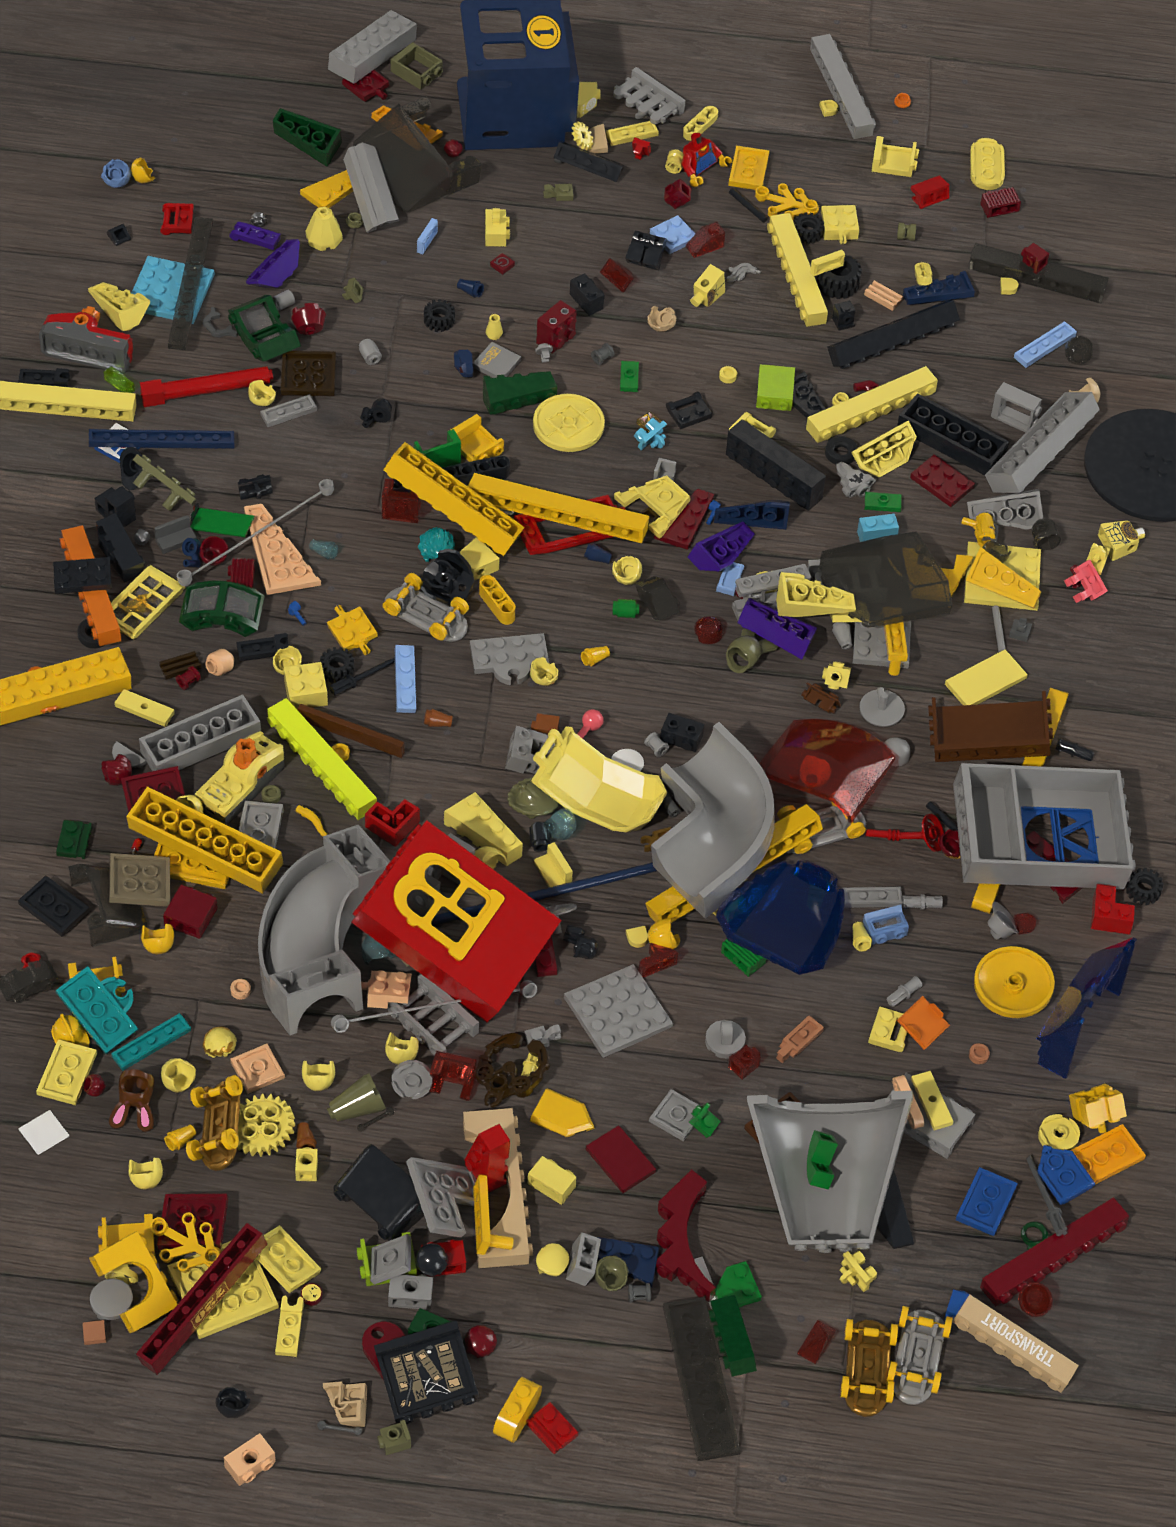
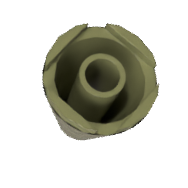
(357, 1100)

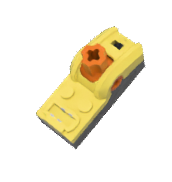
(245, 772)

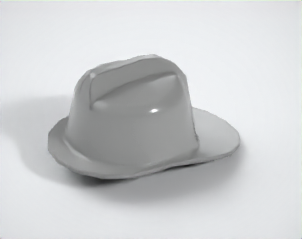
(1001, 922)

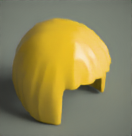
(661, 934)
(158, 940)

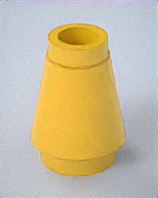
(591, 656)
(178, 1138)

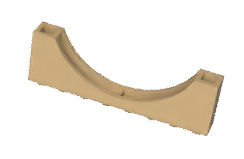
(513, 1221)

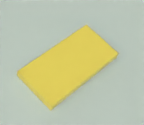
(986, 679)

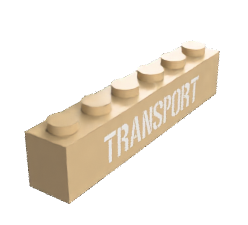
(1015, 1344)

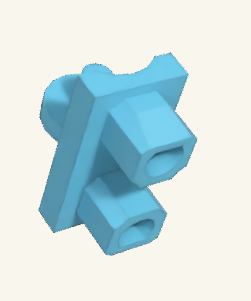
(653, 436)

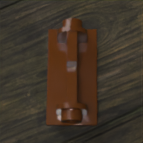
(815, 693)

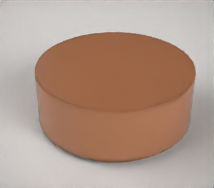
(979, 1053)

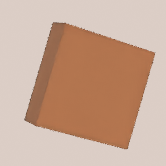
(94, 1332)

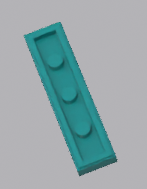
(151, 1042)

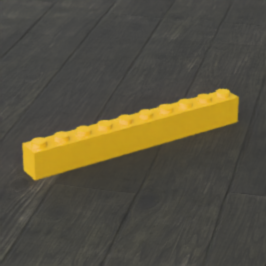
(561, 508)
(786, 835)

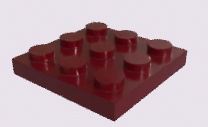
(204, 1207)

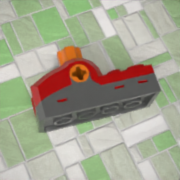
(79, 340)

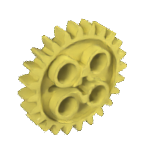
(263, 1125)

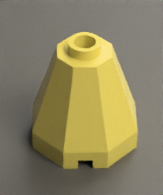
(323, 230)

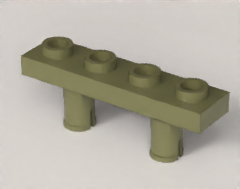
(150, 471)

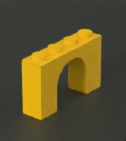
(158, 1299)

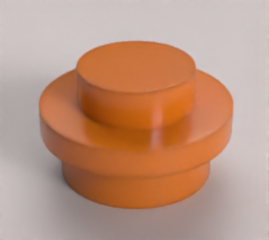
(902, 100)

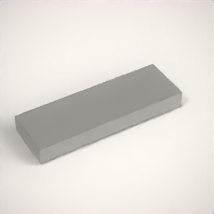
(288, 410)
(872, 897)

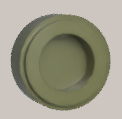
(271, 794)

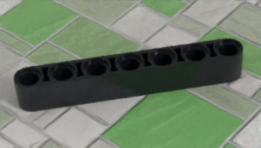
(494, 467)

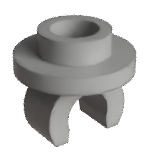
(544, 350)

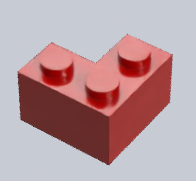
(392, 825)
(1108, 914)

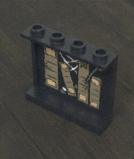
(426, 1372)

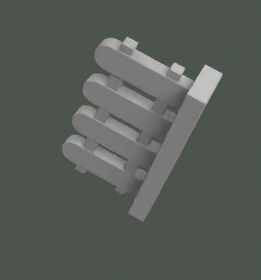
(650, 88)

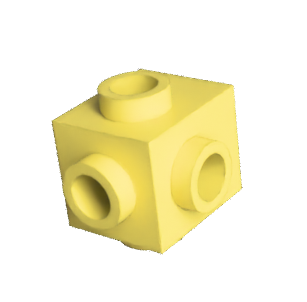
(841, 670)

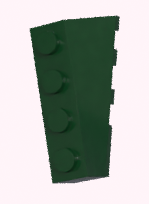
(518, 391)

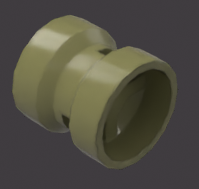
(910, 231)

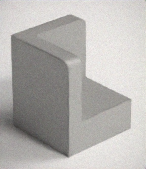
(665, 467)

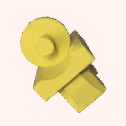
(1098, 557)
(854, 1273)

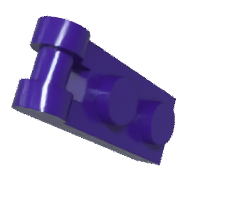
(255, 235)

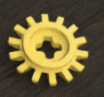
(577, 133)

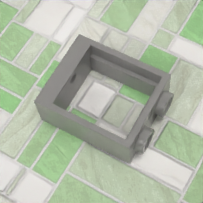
(1013, 417)

